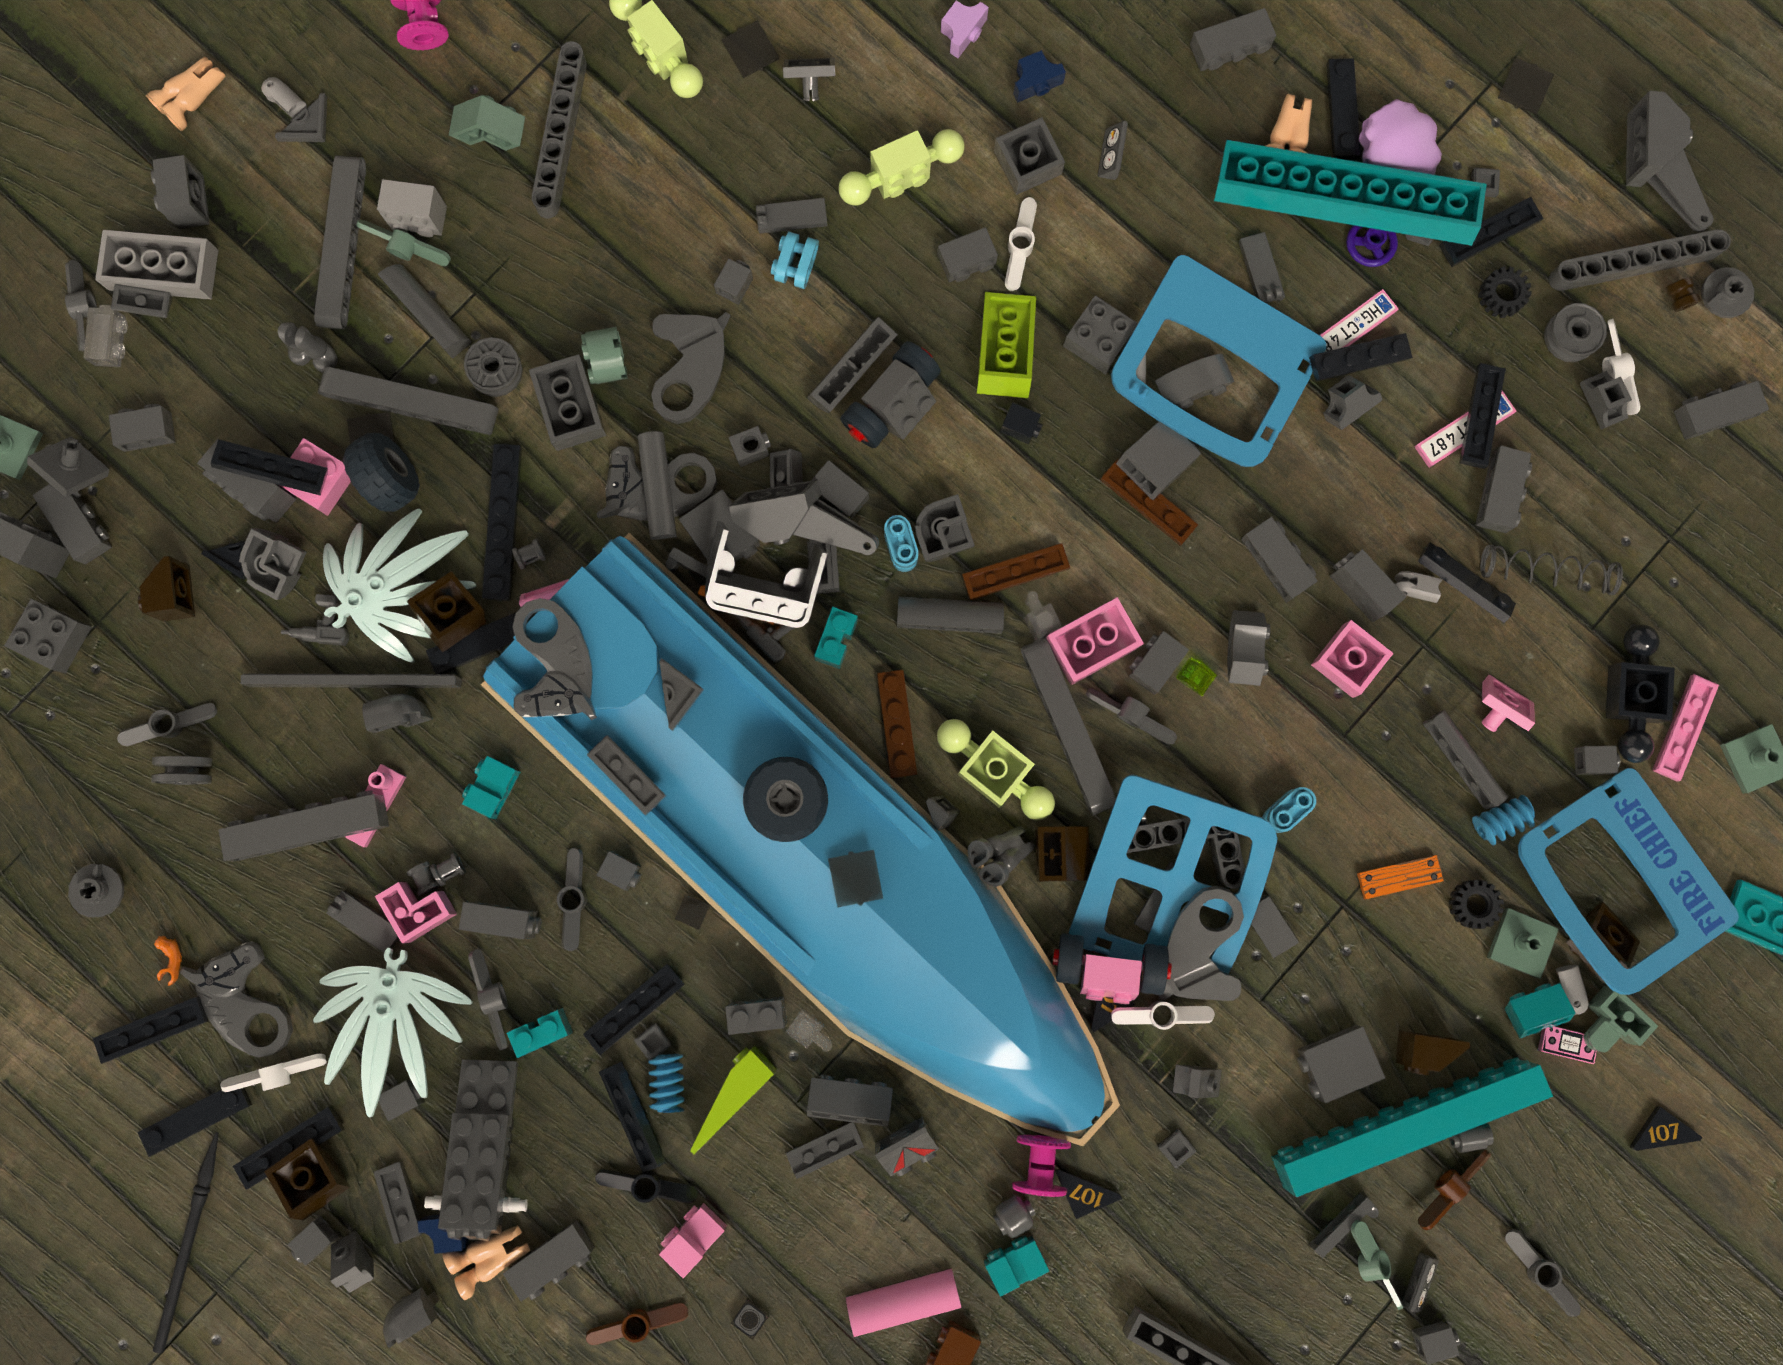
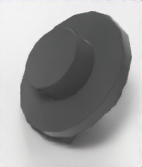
(1727, 292)
(96, 890)

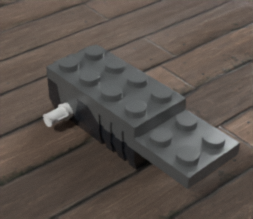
(479, 1153)

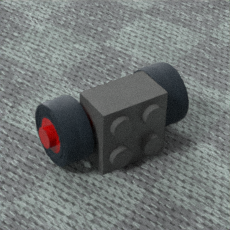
(895, 399)

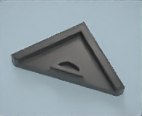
(308, 124)
(678, 692)

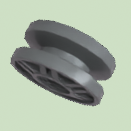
(1588, 325)
(485, 353)
(181, 770)

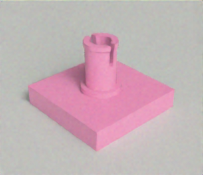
(1505, 704)

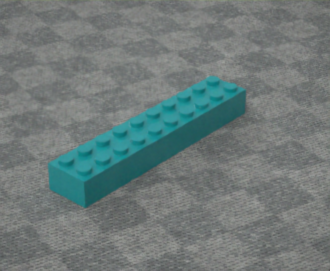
(1351, 192)
(1411, 1126)

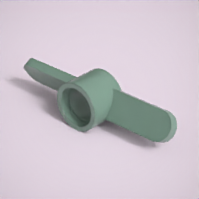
(404, 245)
(1372, 1262)

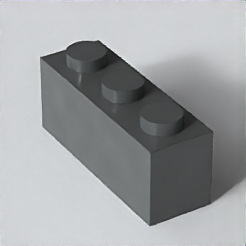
(1232, 40)
(1721, 409)
(1504, 489)
(73, 524)
(1279, 559)
(849, 1100)
(549, 1262)

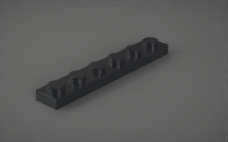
(502, 522)

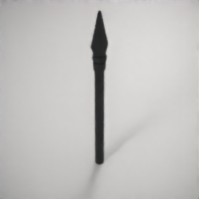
(198, 1201)

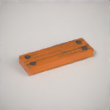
(1400, 877)

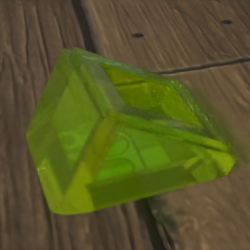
(1196, 676)

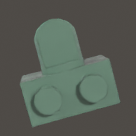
(1616, 1020)

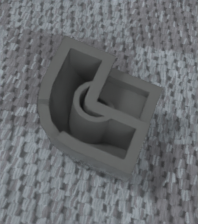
(943, 529)
(271, 563)
(394, 711)
(409, 1316)

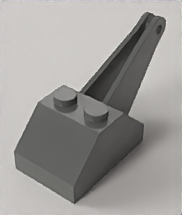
(1655, 155)
(796, 510)

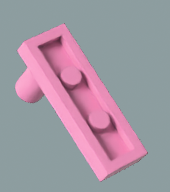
(382, 782)

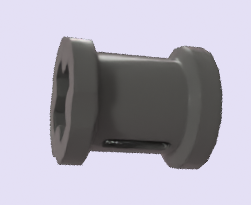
(529, 554)
(447, 869)
(423, 878)

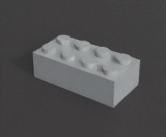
(157, 263)

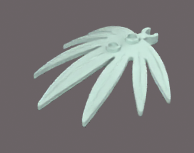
(370, 591)
(386, 999)

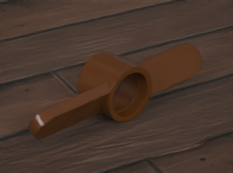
(1452, 1190)
(652, 1319)

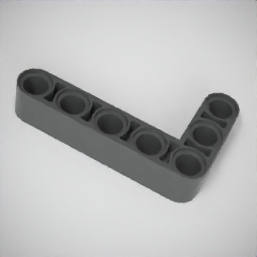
(1216, 839)

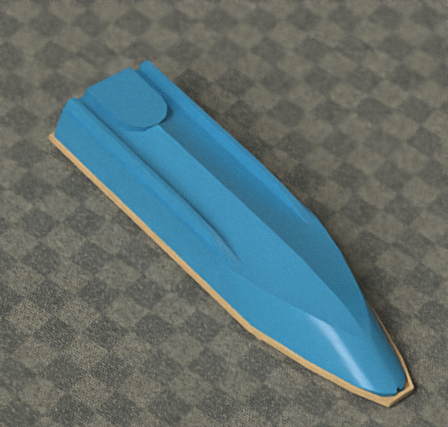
(927, 974)

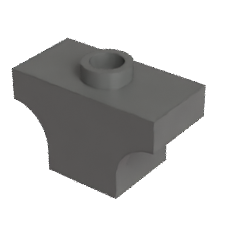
(1606, 398)
(1350, 401)
(1197, 1081)
(350, 1263)

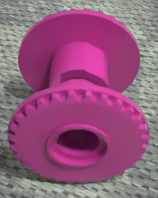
(423, 27)
(1041, 1166)

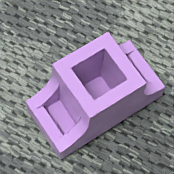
(963, 25)

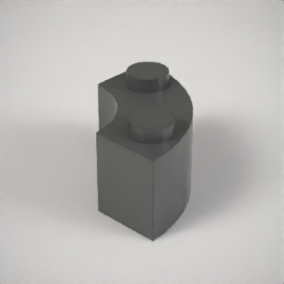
(1195, 381)
(1247, 648)

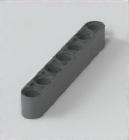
(557, 118)
(340, 242)
(1650, 255)
(408, 400)
(1068, 726)

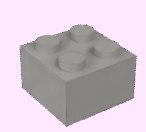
(412, 207)

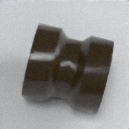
(1683, 294)

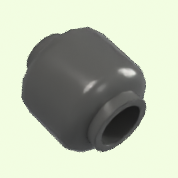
(1014, 1216)

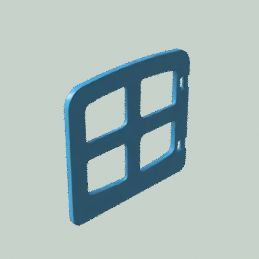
(1177, 883)

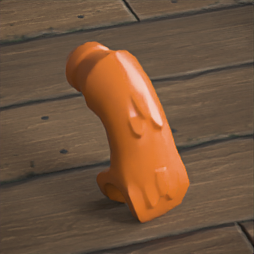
(172, 951)

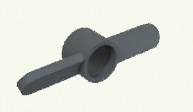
(78, 299)
(1134, 714)
(179, 720)
(571, 917)
(490, 996)
(1533, 1263)

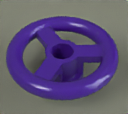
(1380, 237)

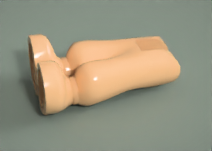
(188, 89)
(1292, 126)
(489, 1260)

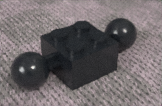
(1639, 693)

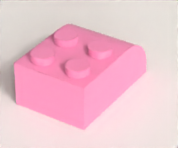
(1094, 641)

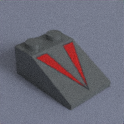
(906, 1147)

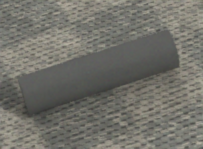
(657, 485)
(1465, 760)

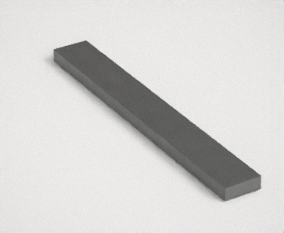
(353, 680)

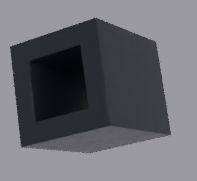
(1021, 423)

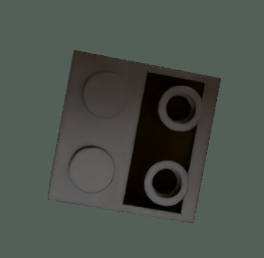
(1062, 853)

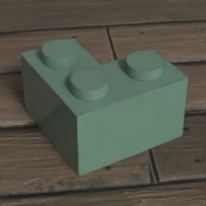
(487, 121)

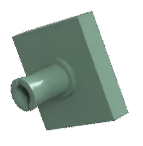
(16, 445)
(1755, 758)
(1522, 943)

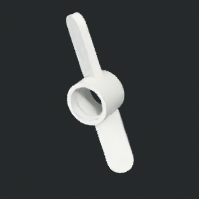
(1018, 255)
(1622, 366)
(1179, 1015)
(274, 1075)

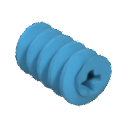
(1505, 819)
(666, 1083)

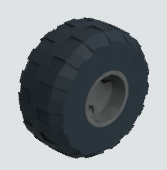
(381, 472)
(785, 799)

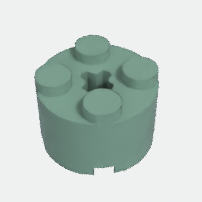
(604, 355)

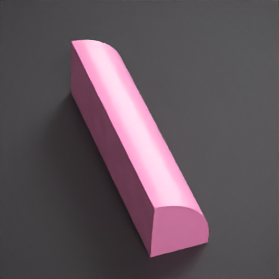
(903, 1302)

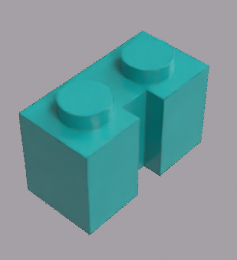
(831, 647)
(490, 788)
(1539, 1010)
(530, 1038)
(1015, 1264)

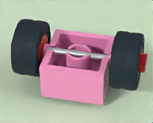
(1110, 975)

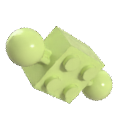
(660, 45)
(901, 166)
(996, 769)

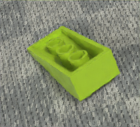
(1006, 345)
(744, 1080)

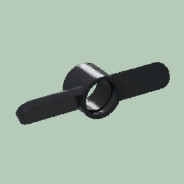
(664, 1189)

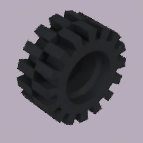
(1515, 282)
(1492, 904)

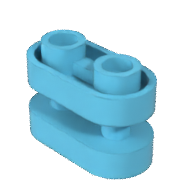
(789, 246)
(901, 543)
(1290, 809)

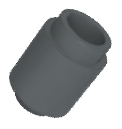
(1473, 1139)

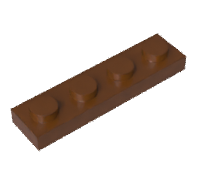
(1158, 511)
(1015, 571)
(897, 724)

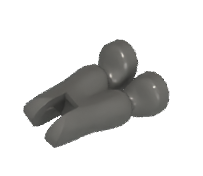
(304, 346)
(1005, 850)

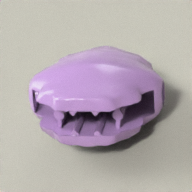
(1400, 138)

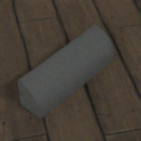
(425, 309)
(852, 365)
(950, 615)

